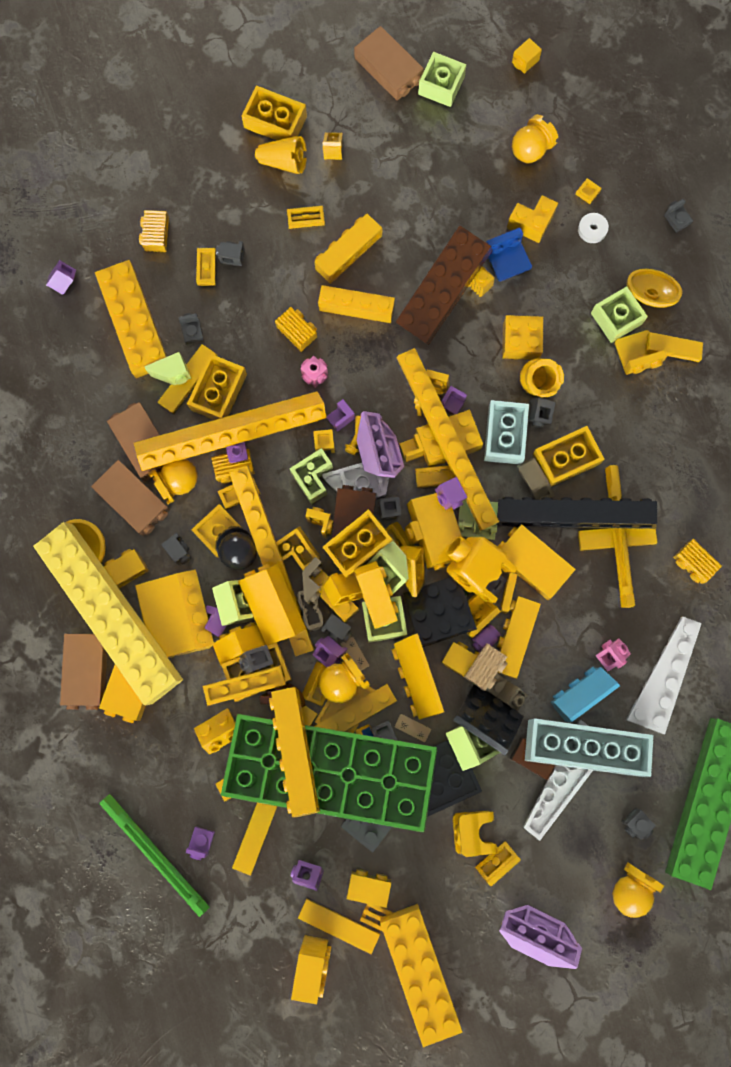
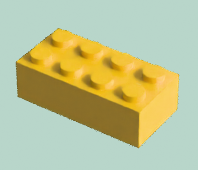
(311, 970)

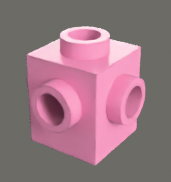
(317, 376)
(613, 654)

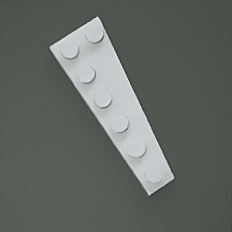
(661, 690)
(555, 796)

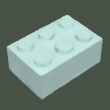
(506, 432)

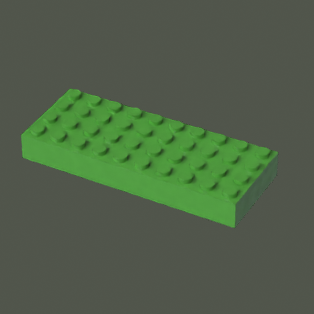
(352, 773)

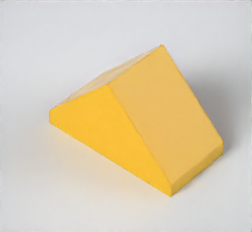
(332, 145)

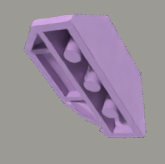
(378, 446)
(540, 937)

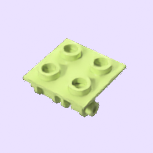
(469, 527)

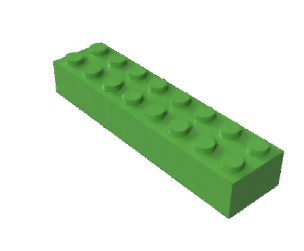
(706, 811)

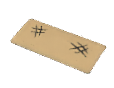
(355, 653)
(412, 728)

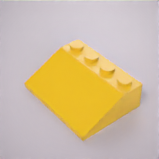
(175, 613)
(417, 677)

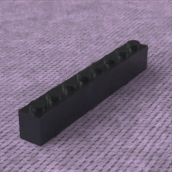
(577, 513)

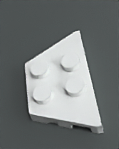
(357, 477)

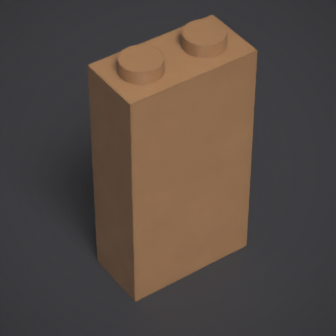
(389, 63)
(131, 427)
(130, 498)
(83, 672)

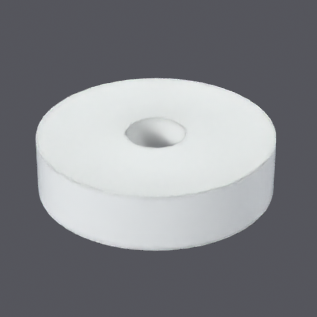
(597, 221)

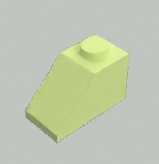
(170, 369)

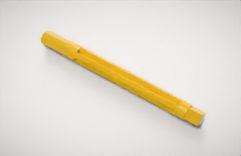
(620, 542)

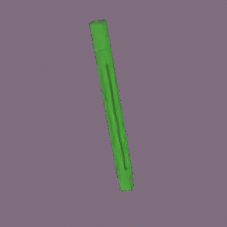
(155, 856)

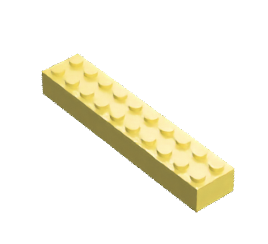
(108, 613)

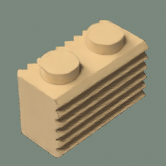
(486, 667)

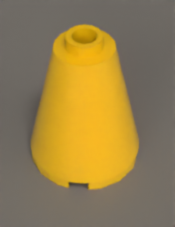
(283, 154)

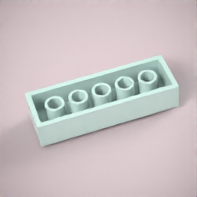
(589, 747)

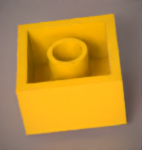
(522, 337)

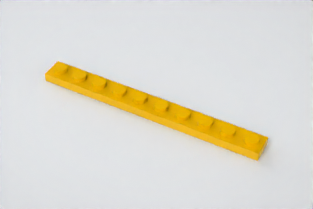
(447, 438)
(265, 542)
(352, 715)

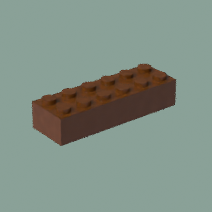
(444, 285)

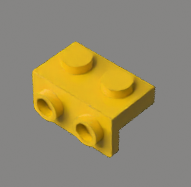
(318, 517)
(482, 613)
(216, 731)

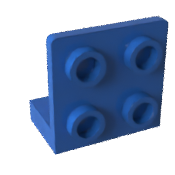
(508, 255)

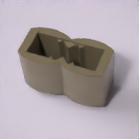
(311, 614)

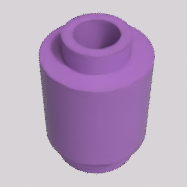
(486, 635)

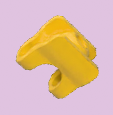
(466, 833)

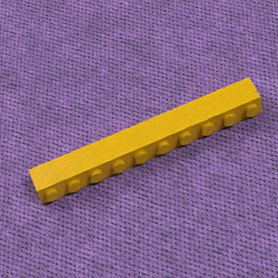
(229, 430)

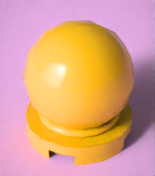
(534, 139)
(541, 377)
(175, 479)
(340, 681)
(634, 892)

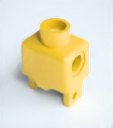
(477, 564)

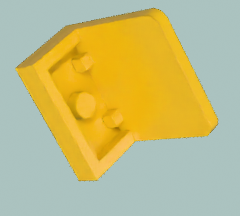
(634, 355)

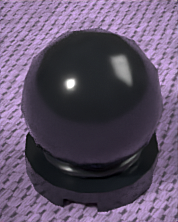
(236, 548)

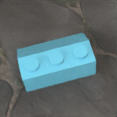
(584, 694)

